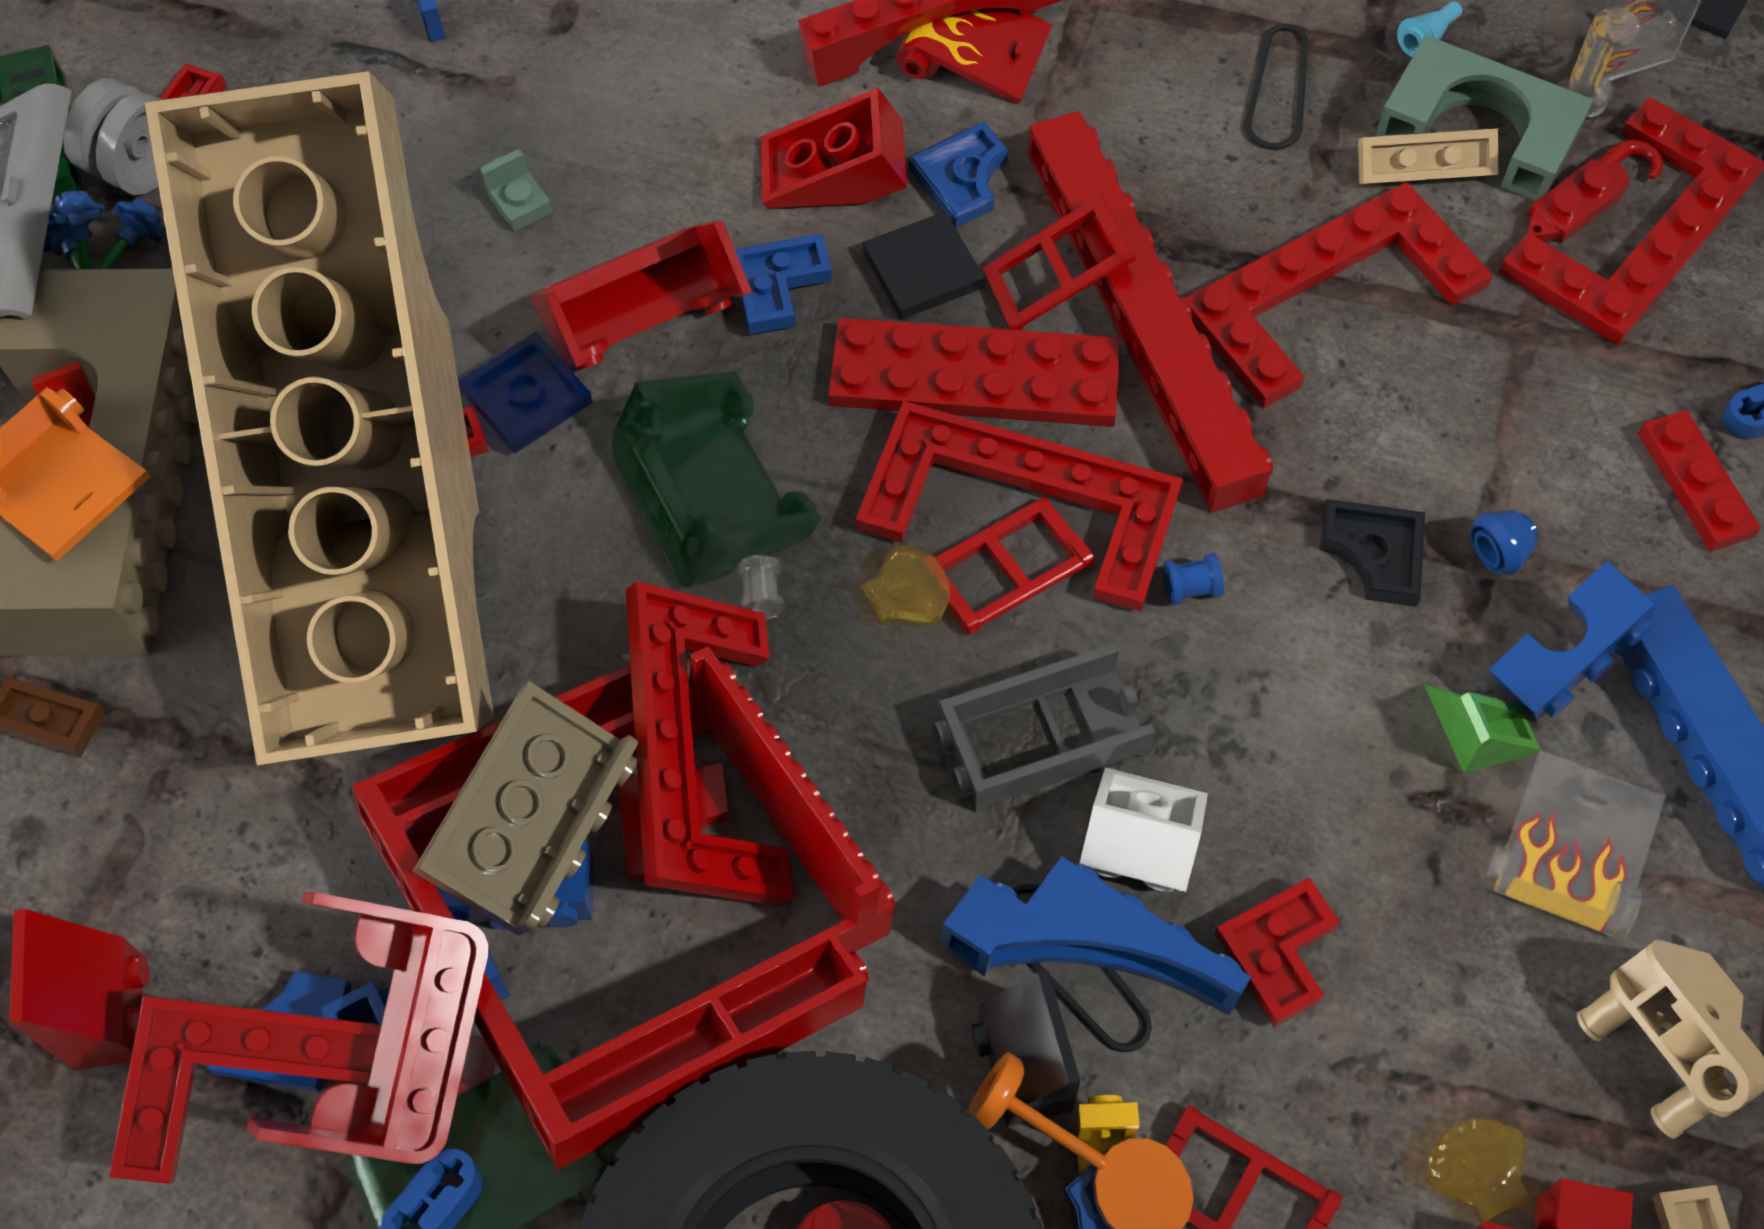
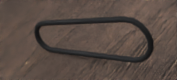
(1301, 92)
(1081, 1012)

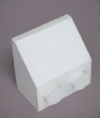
(1144, 830)

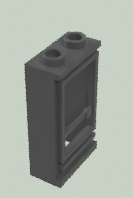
(1100, 698)

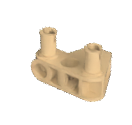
(1703, 1018)

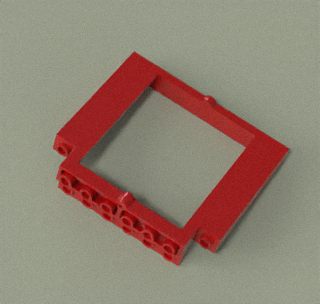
(736, 1021)

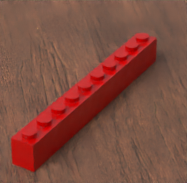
(1153, 320)

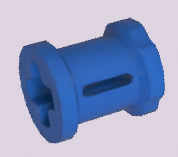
(1193, 579)

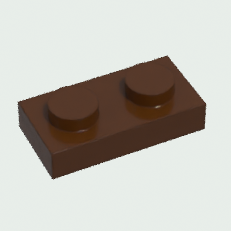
(47, 716)

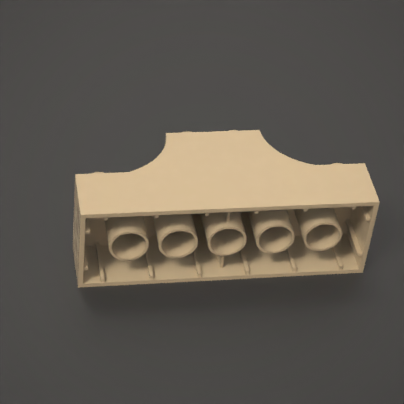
(324, 415)

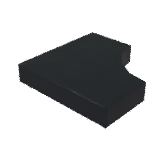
(1380, 545)

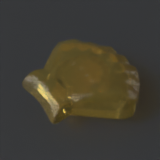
(909, 588)
(1481, 1167)

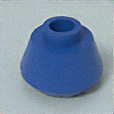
(1503, 540)

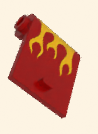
(978, 48)

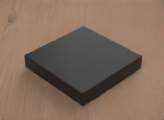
(923, 265)

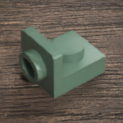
(515, 190)

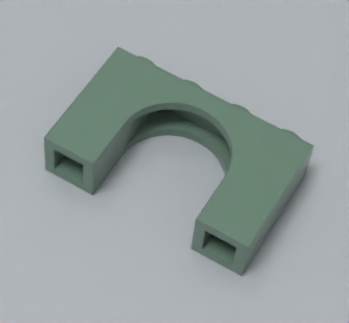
(1541, 112)

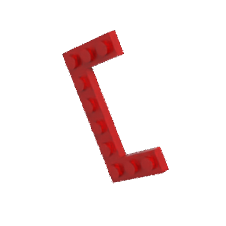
(1399, 216)
(1616, 305)
(1136, 494)
(674, 850)
(180, 1033)

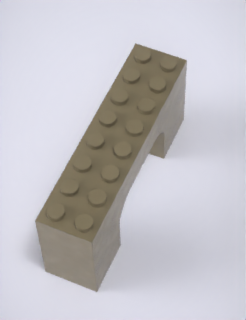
(135, 355)

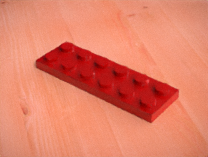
(976, 371)

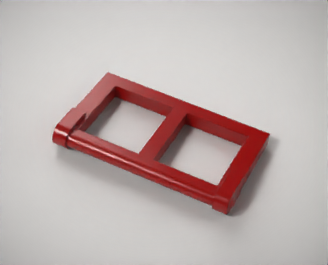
(1046, 240)
(1025, 589)
(1191, 1119)

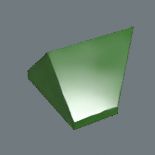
(1483, 728)

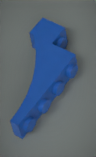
(1085, 922)

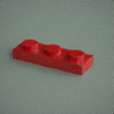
(1699, 480)

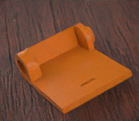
(60, 473)

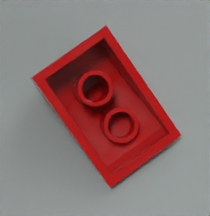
(836, 155)
(75, 989)

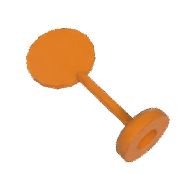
(1133, 1182)

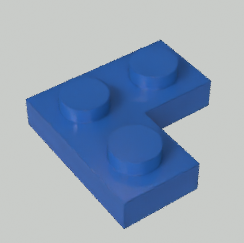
(773, 271)

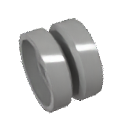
(111, 135)

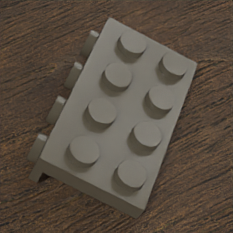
(527, 811)

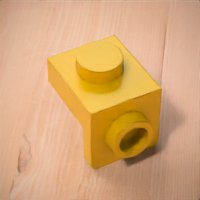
(1105, 1123)

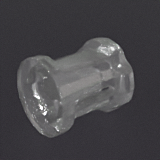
(760, 585)

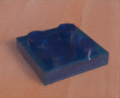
(525, 392)

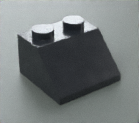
(1032, 1029)

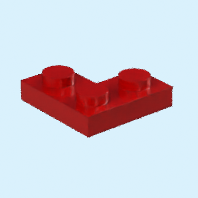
(1267, 945)

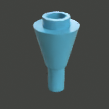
(1433, 24)

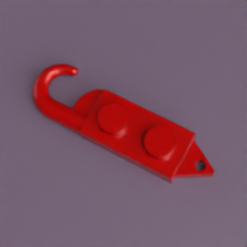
(1588, 191)

